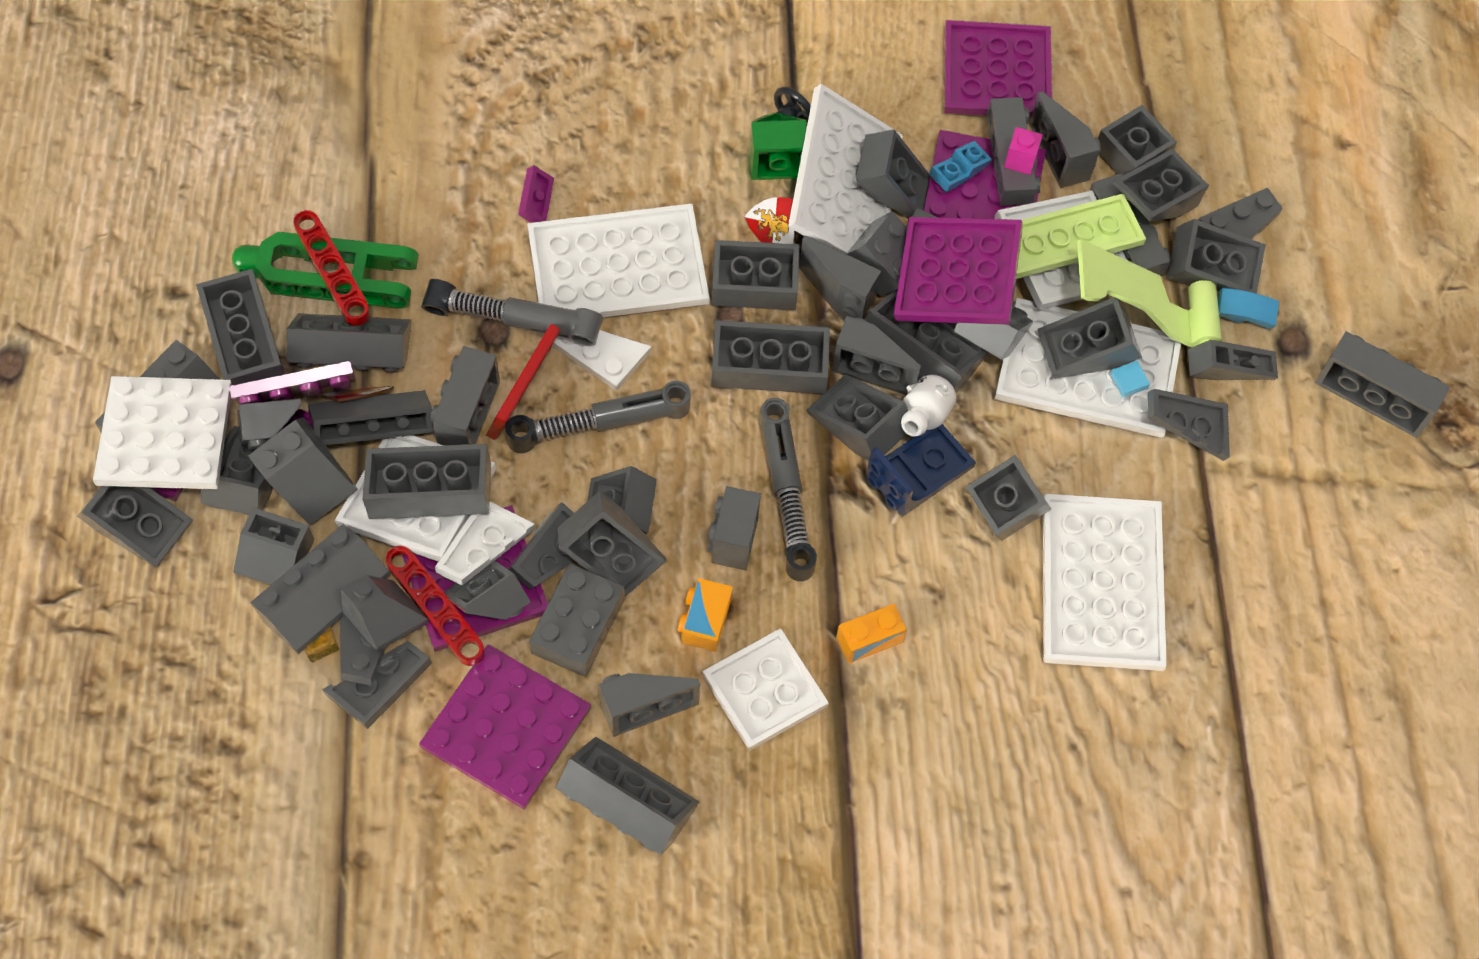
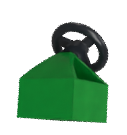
(779, 138)

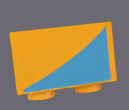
(706, 614)
(871, 633)

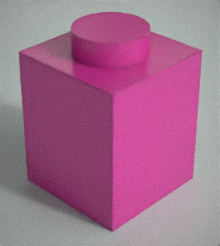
(1023, 150)

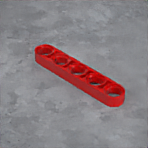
(336, 278)
(444, 615)

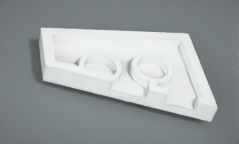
(609, 360)
(482, 542)

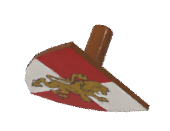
(771, 220)
(355, 393)

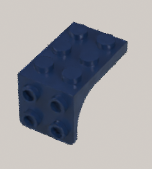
(918, 469)

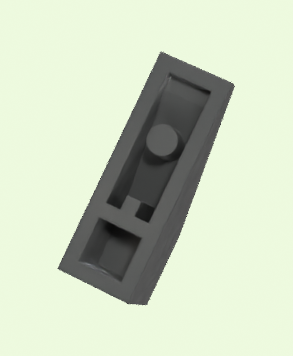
(1231, 362)

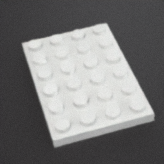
(827, 196)
(620, 261)
(1092, 396)
(1103, 583)

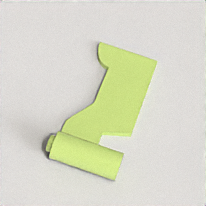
(1109, 274)

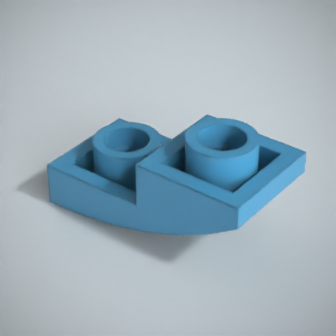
(960, 167)
(1249, 306)

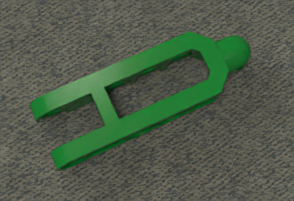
(311, 285)

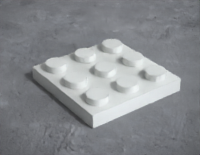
(765, 689)

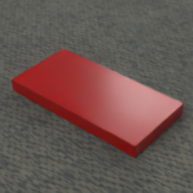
(523, 382)

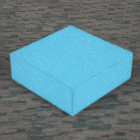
(1130, 379)

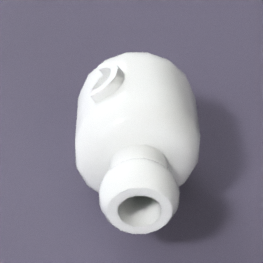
(927, 404)

